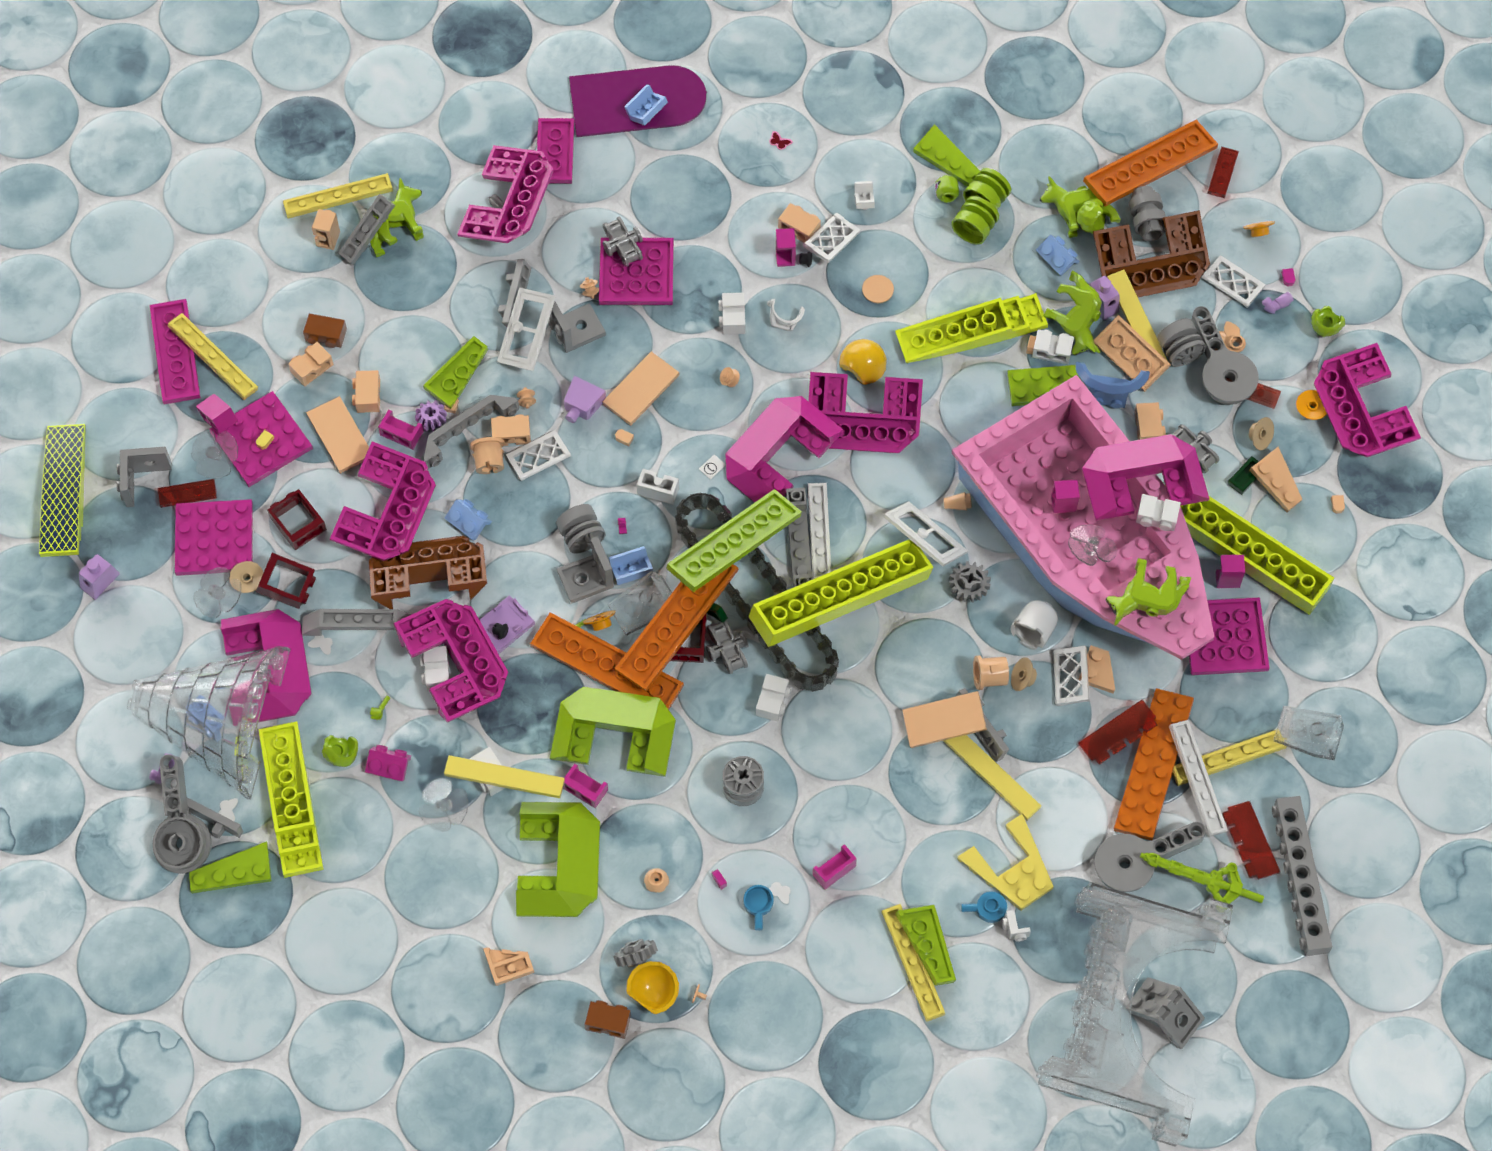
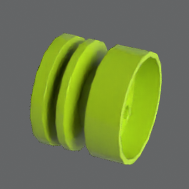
(989, 186)
(975, 220)

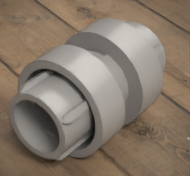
(1147, 212)

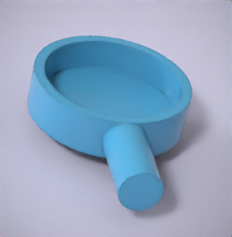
(758, 902)
(990, 907)

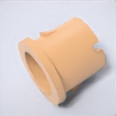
(488, 454)
(990, 672)

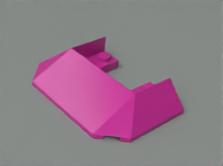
(529, 177)
(1338, 390)
(779, 421)
(867, 431)
(1113, 464)
(403, 512)
(268, 631)
(470, 648)

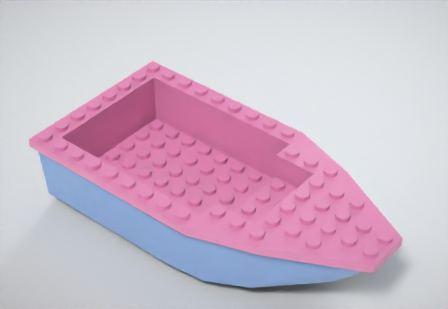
(1012, 480)

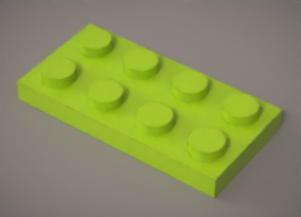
(1031, 383)

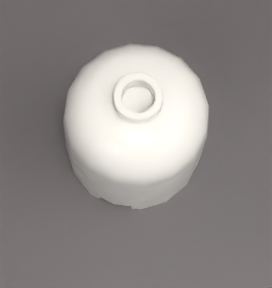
(1035, 624)

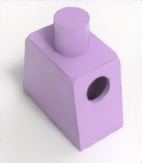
(1108, 296)
(582, 399)
(97, 576)

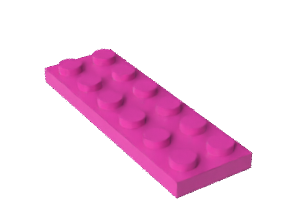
(174, 358)

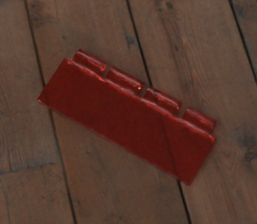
(1118, 729)
(1254, 843)

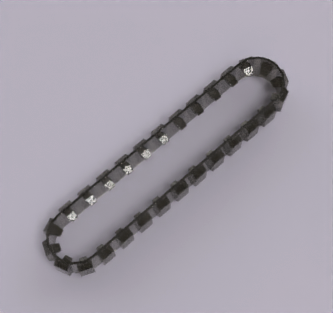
(800, 680)

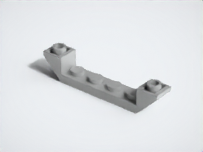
(504, 405)
(799, 539)
(350, 620)

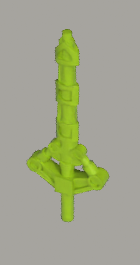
(1212, 880)

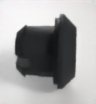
(805, 258)
(500, 630)

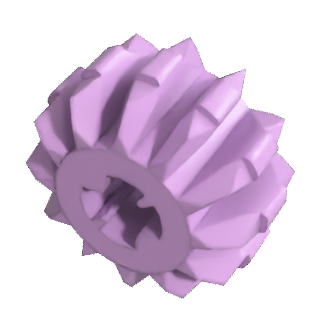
(431, 409)

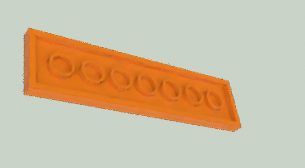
(1150, 162)
(670, 630)
(596, 659)
(1152, 767)

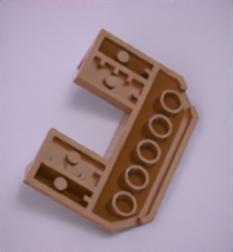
(1160, 273)
(429, 561)

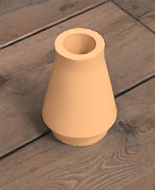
(959, 502)

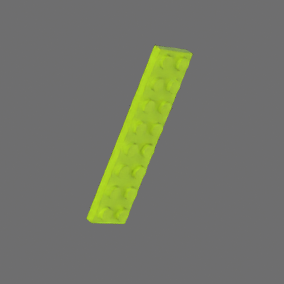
(733, 540)

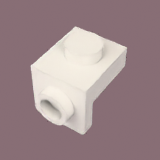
(864, 195)
(1010, 925)

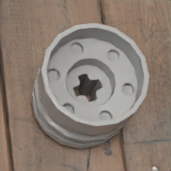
(1181, 342)
(579, 526)
(744, 791)

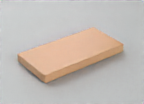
(1131, 351)
(640, 388)
(339, 434)
(944, 719)

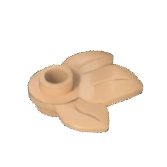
(1231, 335)

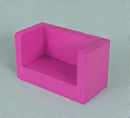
(785, 247)
(217, 413)
(400, 431)
(1065, 496)
(1231, 571)
(584, 787)
(835, 867)

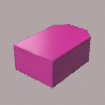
(1288, 276)
(721, 882)

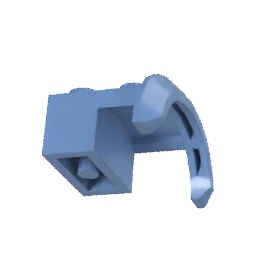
(1110, 390)

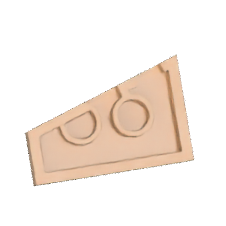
(1277, 479)

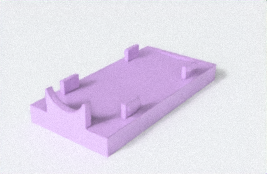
(512, 614)

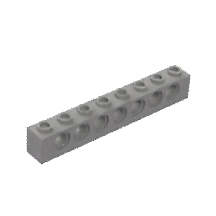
(1293, 808)

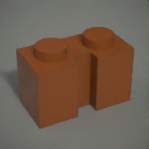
(325, 330)
(608, 1019)

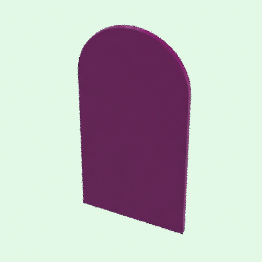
(601, 99)

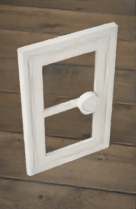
(516, 326)
(943, 559)

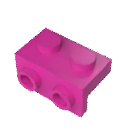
(387, 762)

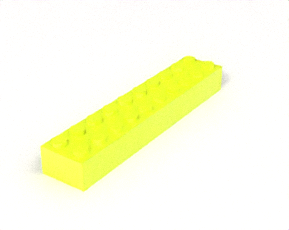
(1264, 556)
(840, 592)

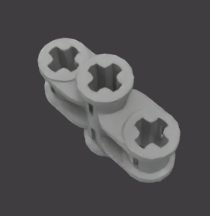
(622, 241)
(1206, 455)
(727, 646)

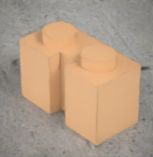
(803, 223)
(326, 229)
(311, 364)
(367, 391)
(1148, 420)
(512, 429)

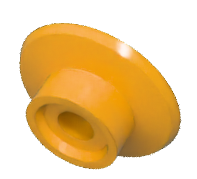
(1260, 228)
(1307, 399)
(600, 620)

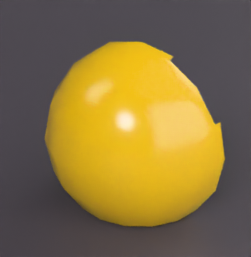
(864, 360)
(653, 986)

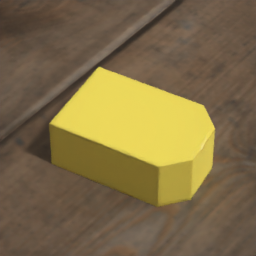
(264, 440)

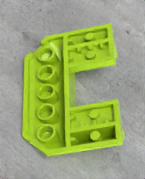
(618, 711)
(577, 859)

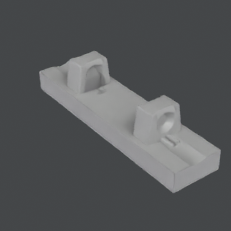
(366, 229)
(516, 280)
(991, 738)
(219, 821)

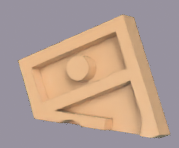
(1099, 669)
(508, 965)

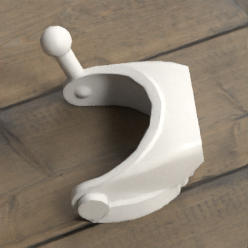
(780, 323)

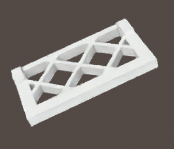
(844, 225)
(1252, 293)
(538, 442)
(1070, 652)

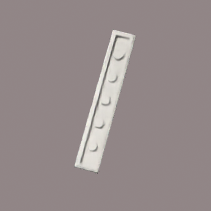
(819, 529)
(1198, 778)

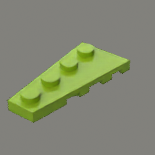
(943, 154)
(454, 375)
(928, 941)

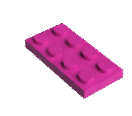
(557, 144)

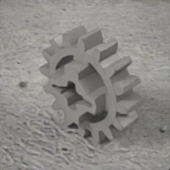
(969, 590)
(635, 953)

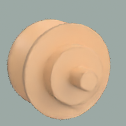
(589, 286)
(729, 377)
(526, 397)

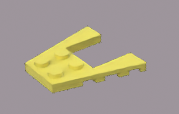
(1022, 882)

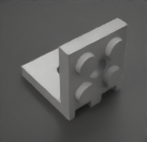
(566, 325)
(139, 461)
(594, 568)
(1166, 1010)

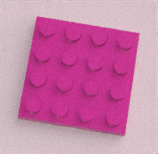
(641, 282)
(288, 441)
(212, 535)
(1237, 642)

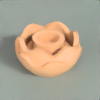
(656, 886)

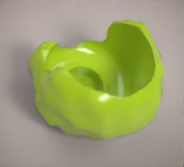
(1088, 215)
(1326, 322)
(340, 750)

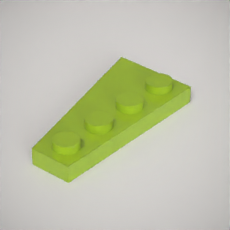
(240, 869)

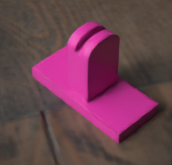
(622, 526)

